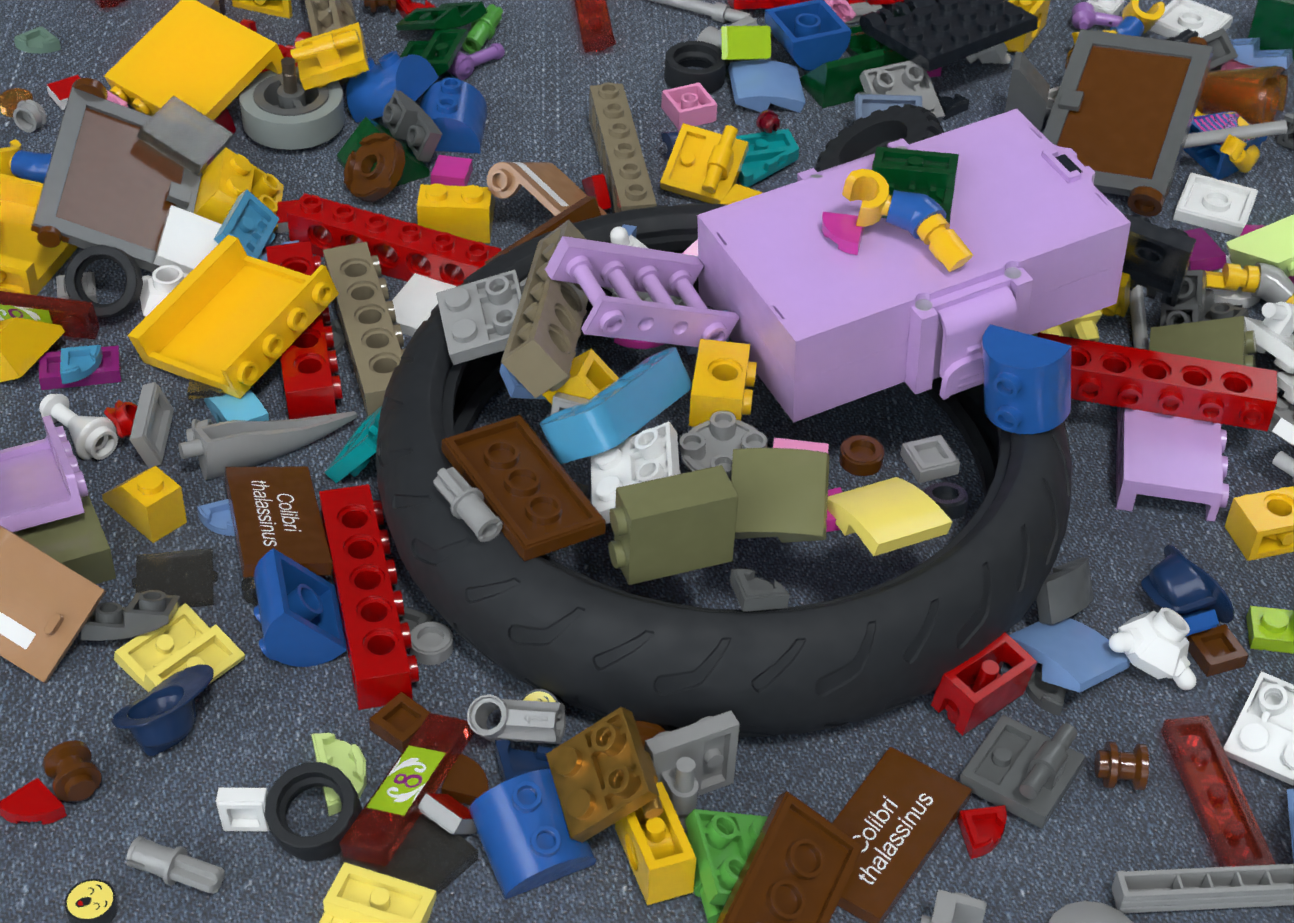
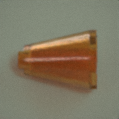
(1249, 92)

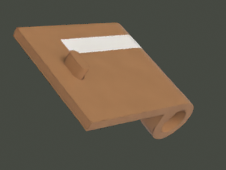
(541, 180)
(40, 606)

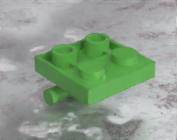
(721, 850)

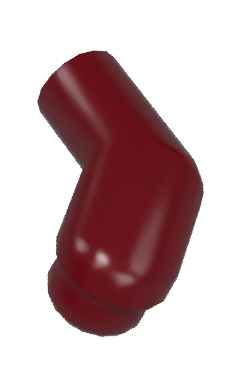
(768, 121)

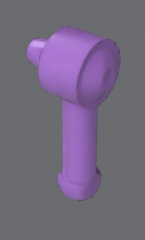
(1085, 17)
(464, 64)

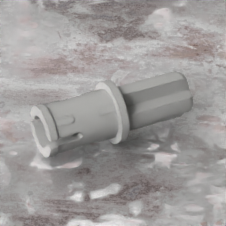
(468, 504)
(174, 865)

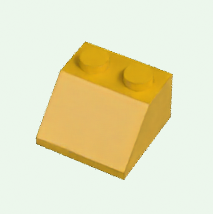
(457, 210)

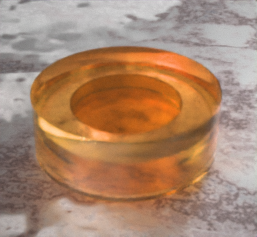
(10, 99)

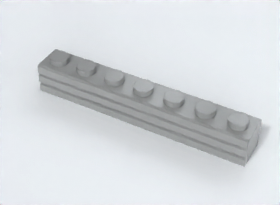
(1204, 888)

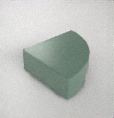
(37, 41)

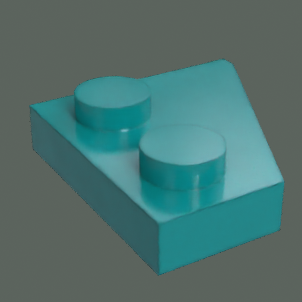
(767, 155)
(357, 450)

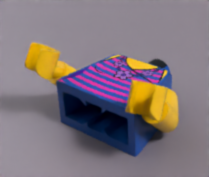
(1224, 157)

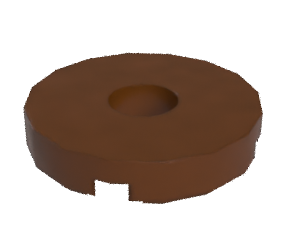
(389, 168)

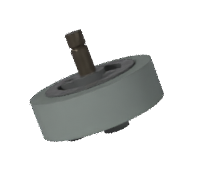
(285, 115)

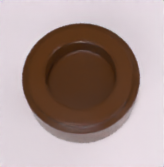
(861, 455)

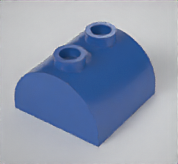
(809, 32)
(374, 88)
(458, 113)
(1025, 381)
(296, 613)
(527, 833)

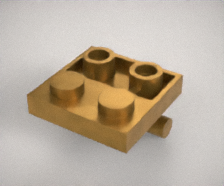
(604, 776)

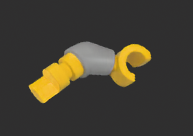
(1260, 280)

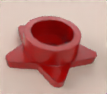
(122, 416)

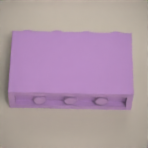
(1170, 460)
(40, 481)

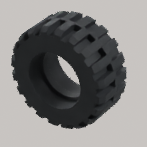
(878, 130)

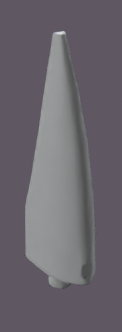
(255, 442)

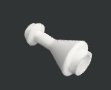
(90, 435)

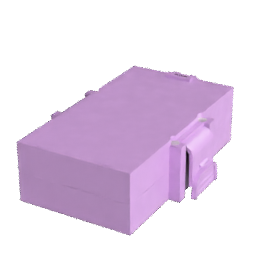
(856, 324)

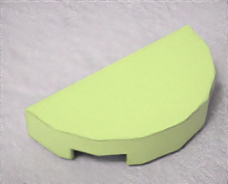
(347, 759)

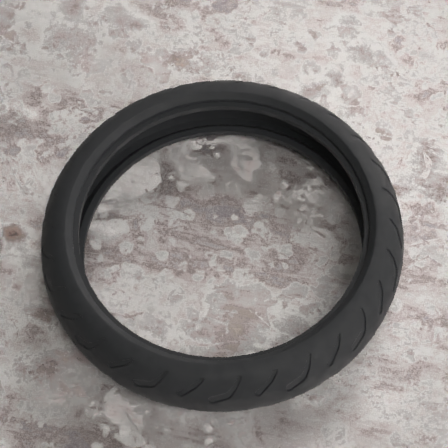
(684, 662)

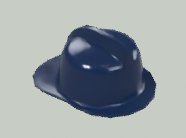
(1185, 587)
(166, 711)

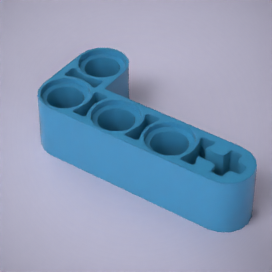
(618, 409)

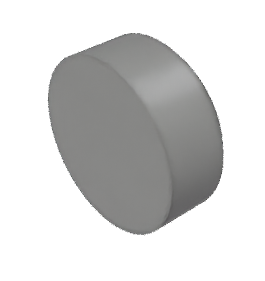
(431, 643)

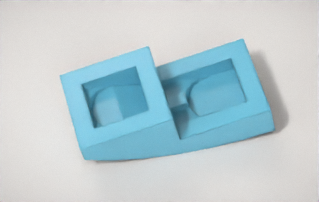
(233, 408)

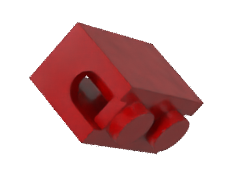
(978, 690)

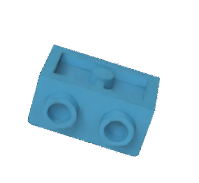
(250, 223)

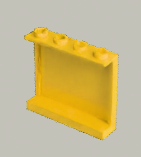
(192, 57)
(23, 260)
(231, 318)

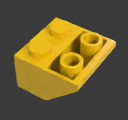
(227, 179)

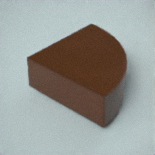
(465, 781)

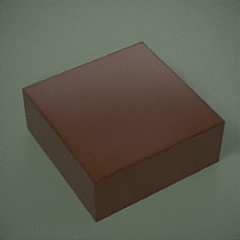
(1217, 650)
(398, 721)

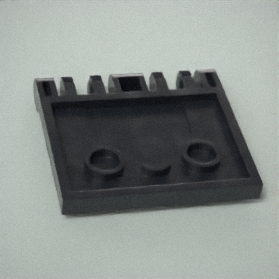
(946, 30)
(1157, 258)

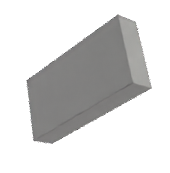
(151, 424)

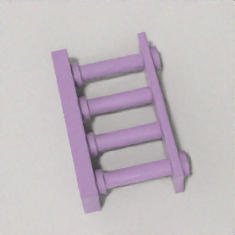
(642, 270)

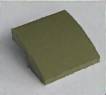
(781, 493)

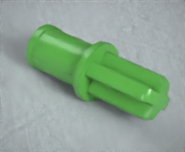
(482, 29)

